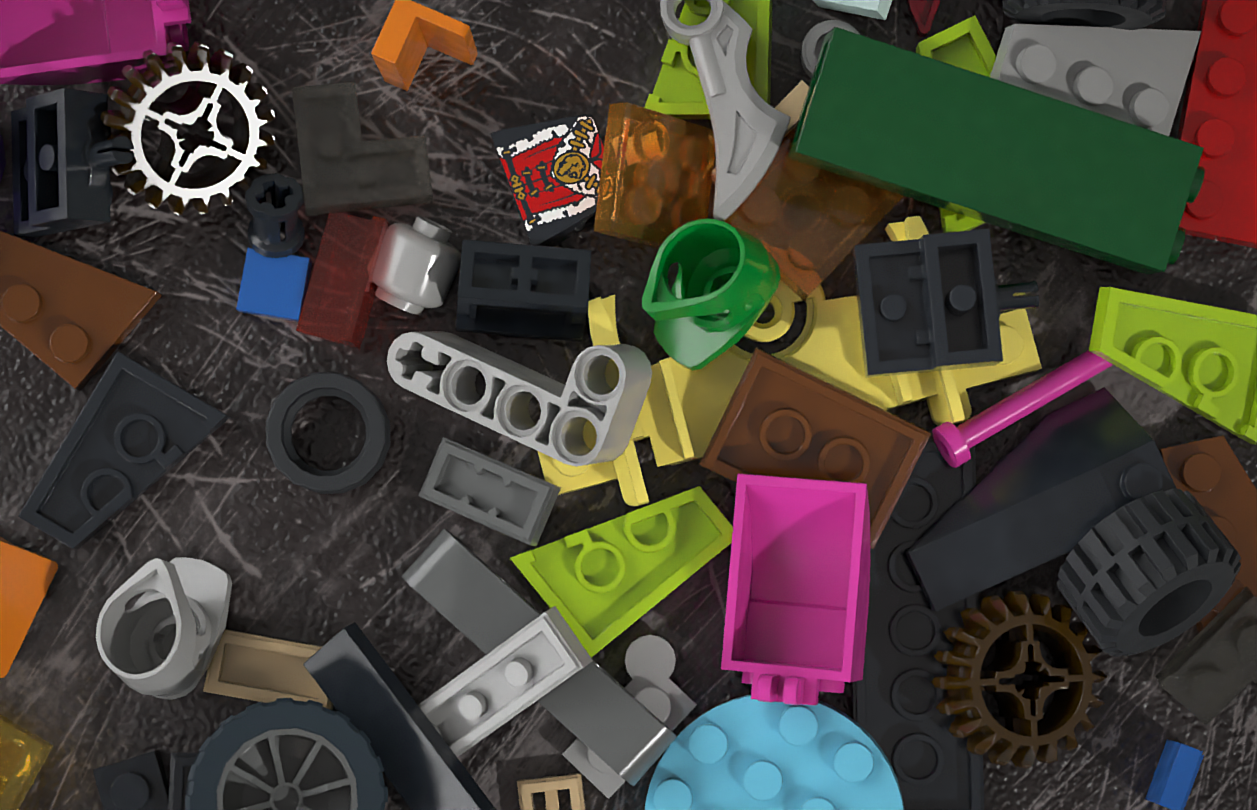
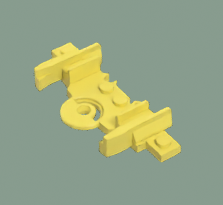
(688, 404)

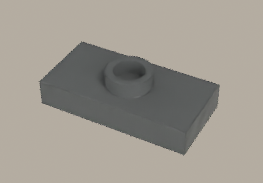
(489, 491)

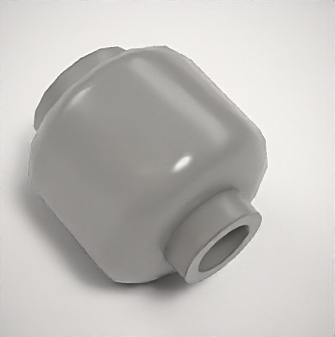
(416, 265)

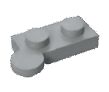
(650, 664)

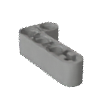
(513, 385)

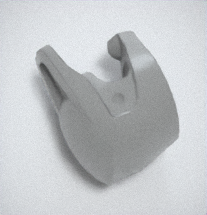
(170, 631)

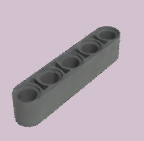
(492, 611)

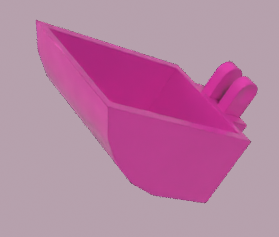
(85, 38)
(797, 587)

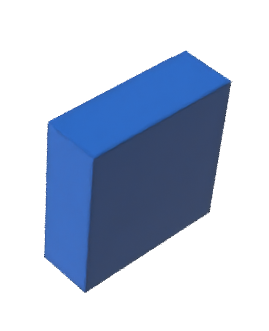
(274, 285)
(1174, 775)

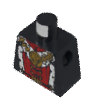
(553, 175)

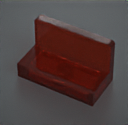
(342, 280)

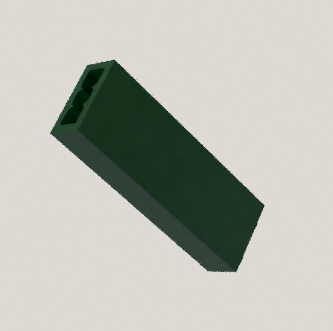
(997, 152)

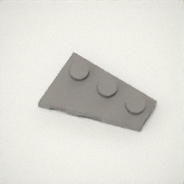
(1101, 69)

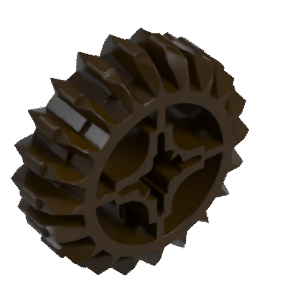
(196, 106)
(1020, 704)

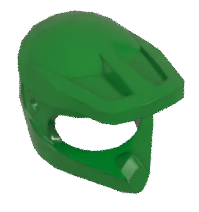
(718, 291)

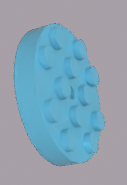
(774, 759)

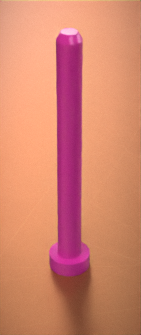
(956, 441)

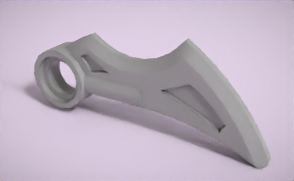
(742, 123)

